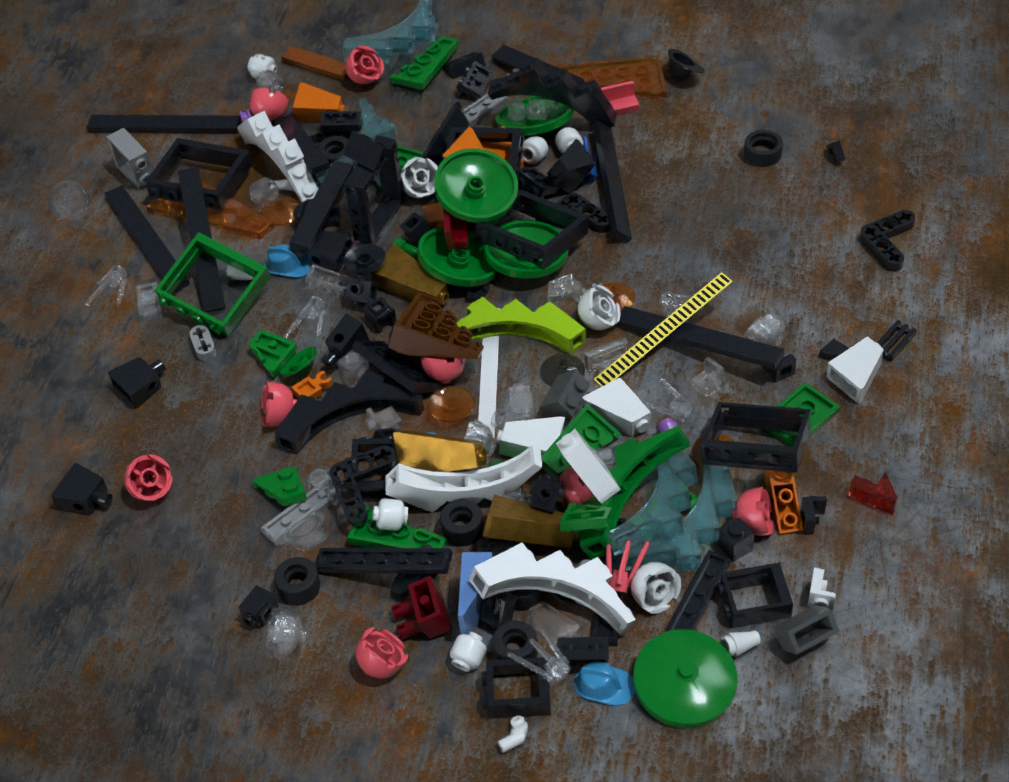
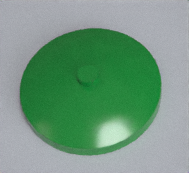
(554, 119)
(475, 185)
(455, 266)
(517, 267)
(685, 678)

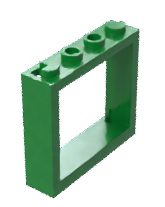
(185, 262)

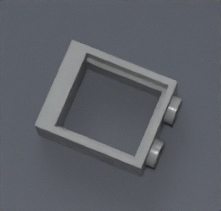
(131, 159)

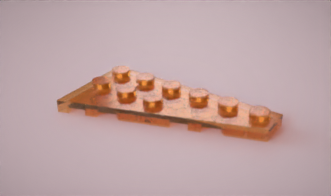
(643, 71)
(233, 216)

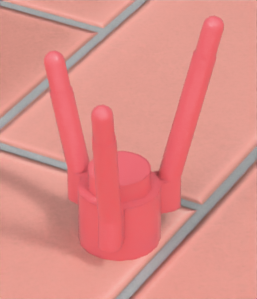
(619, 579)

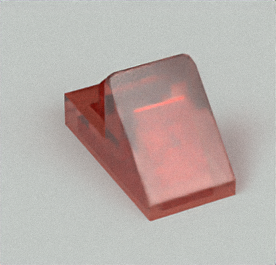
(877, 495)

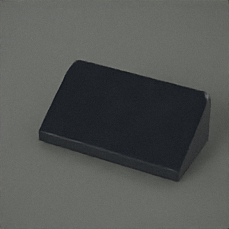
(457, 67)

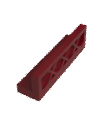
(455, 231)

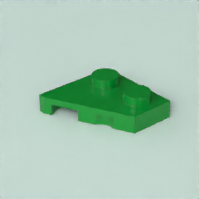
(272, 350)
(282, 485)
(590, 518)

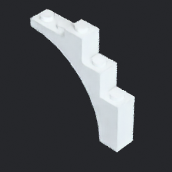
(286, 155)
(433, 489)
(555, 573)

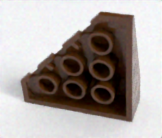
(432, 332)

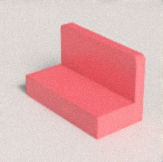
(622, 97)

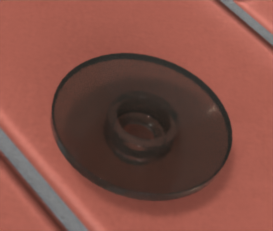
(560, 364)

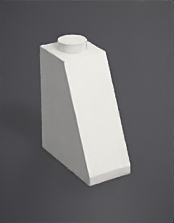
(856, 368)
(619, 407)
(523, 434)
(588, 466)

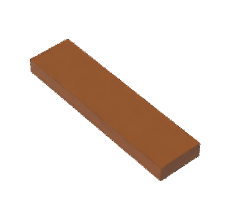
(315, 63)

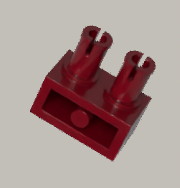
(429, 607)

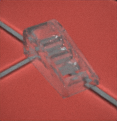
(316, 280)

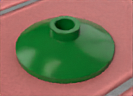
(299, 362)

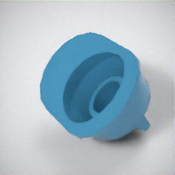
(286, 262)
(604, 684)

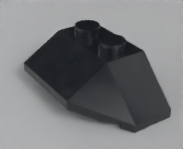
(437, 146)

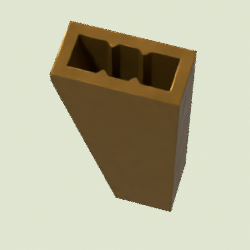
(406, 277)
(438, 452)
(524, 523)

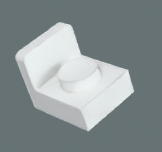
(818, 593)

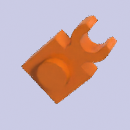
(312, 387)

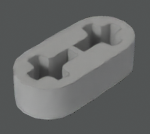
(206, 342)

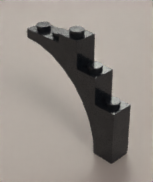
(558, 86)
(341, 401)

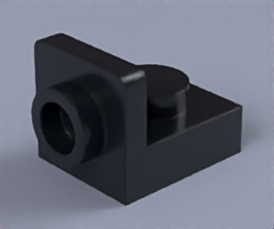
(810, 511)

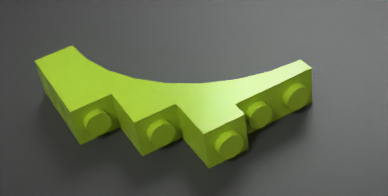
(515, 319)

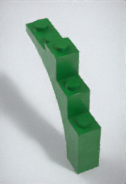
(633, 464)

